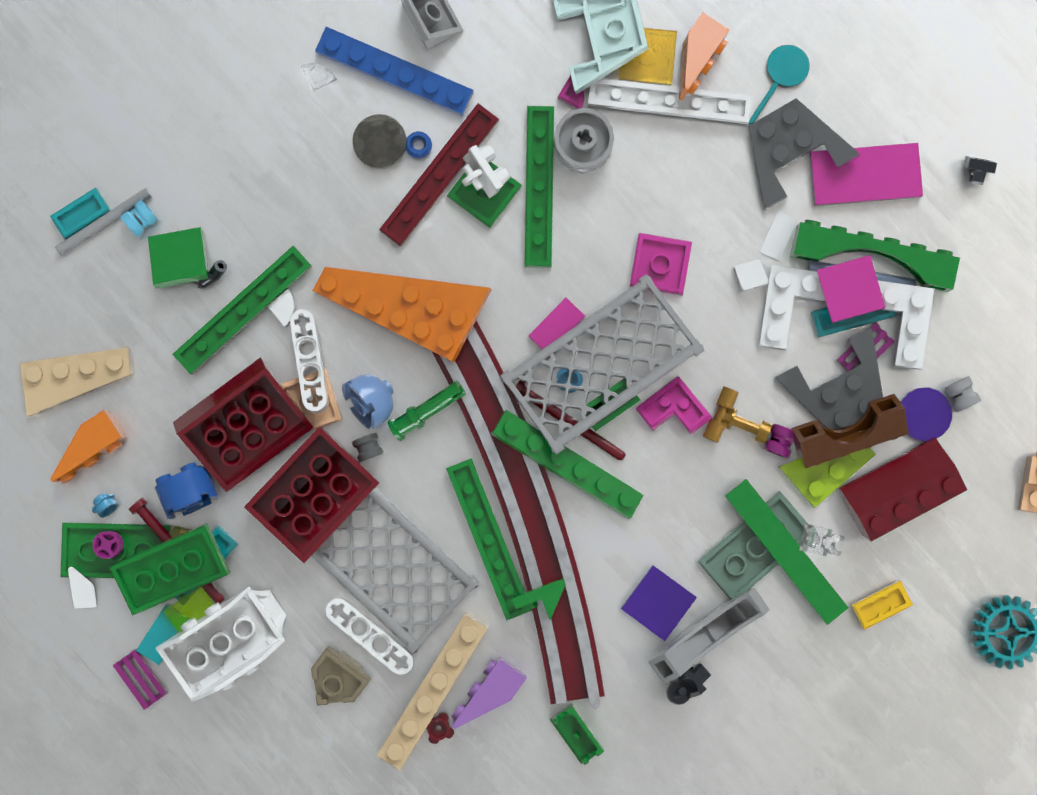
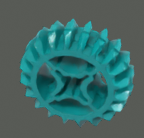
(1006, 621)

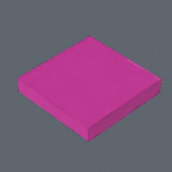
(663, 261)
(850, 289)

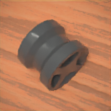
(367, 447)

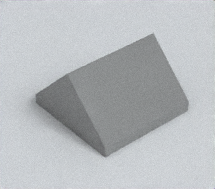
(432, 20)

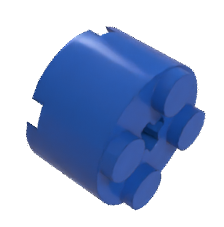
(185, 491)

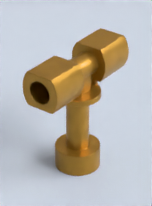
(726, 417)

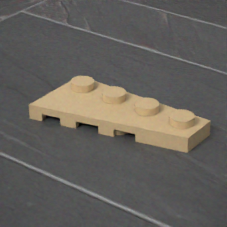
(68, 377)

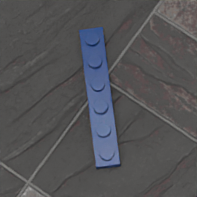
(394, 71)

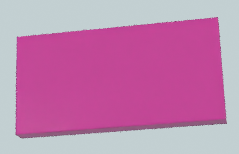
(875, 175)

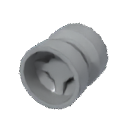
(962, 394)

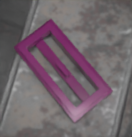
(882, 334)
(132, 686)

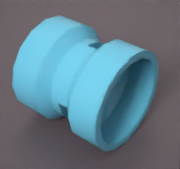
(145, 215)

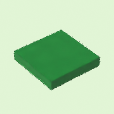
(479, 204)
(178, 257)

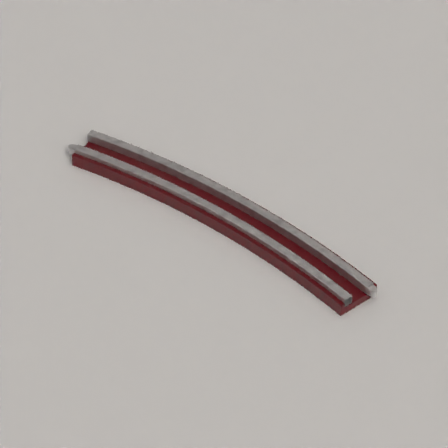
(533, 522)

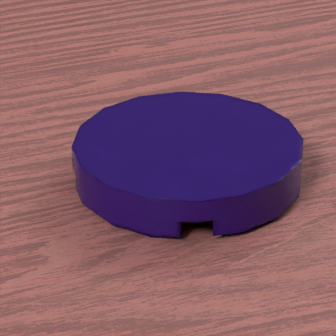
(927, 413)

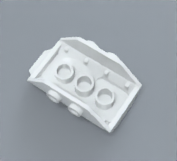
(224, 643)

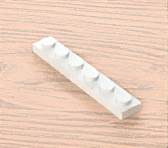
(665, 101)

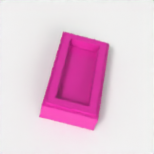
(556, 324)

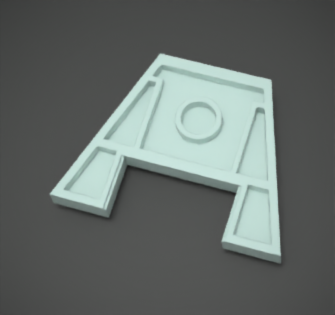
(614, 34)

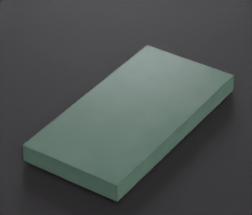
(740, 556)

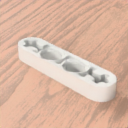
(309, 361)
(366, 640)

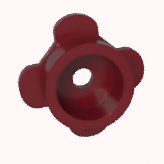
(445, 732)

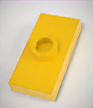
(881, 604)

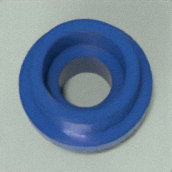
(418, 136)

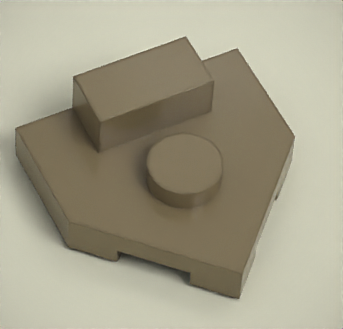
(337, 678)

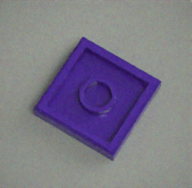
(658, 603)

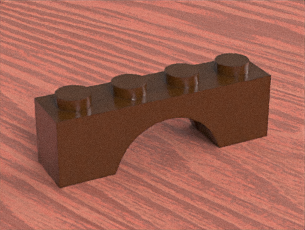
(881, 422)

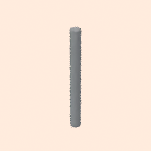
(101, 222)

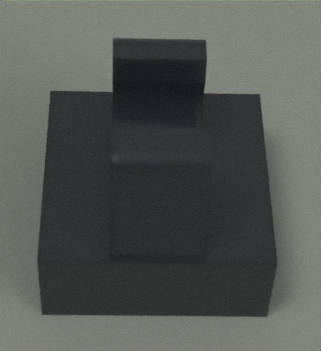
(979, 168)

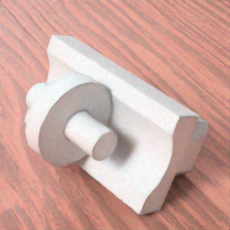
(480, 172)

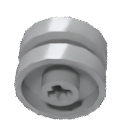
(583, 124)

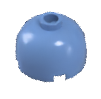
(370, 399)

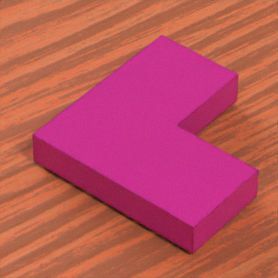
(674, 400)

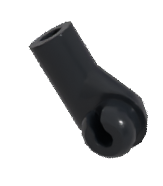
(214, 274)

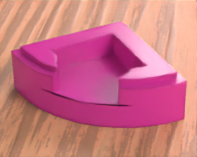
(569, 97)

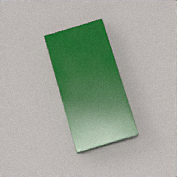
(78, 550)
(169, 569)

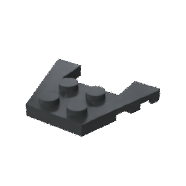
(787, 137)
(846, 397)

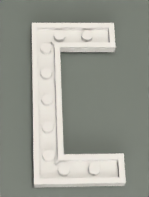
(910, 300)

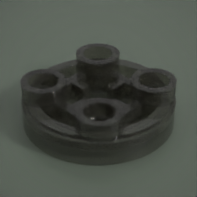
(379, 141)

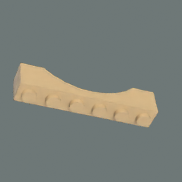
(432, 691)

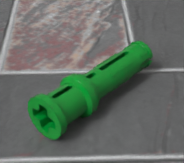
(416, 416)

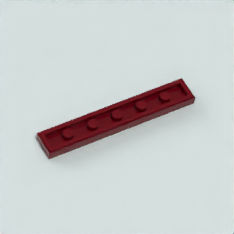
(438, 175)

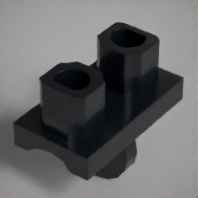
(688, 685)

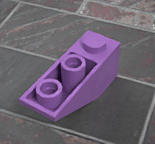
(495, 690)

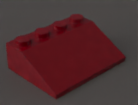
(242, 425)
(311, 494)

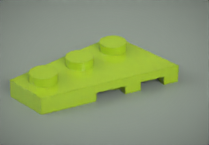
(822, 480)

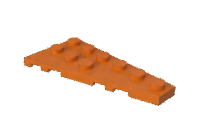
(420, 310)

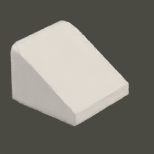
(750, 275)

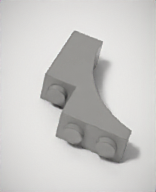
(707, 634)

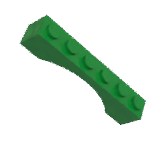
(929, 268)

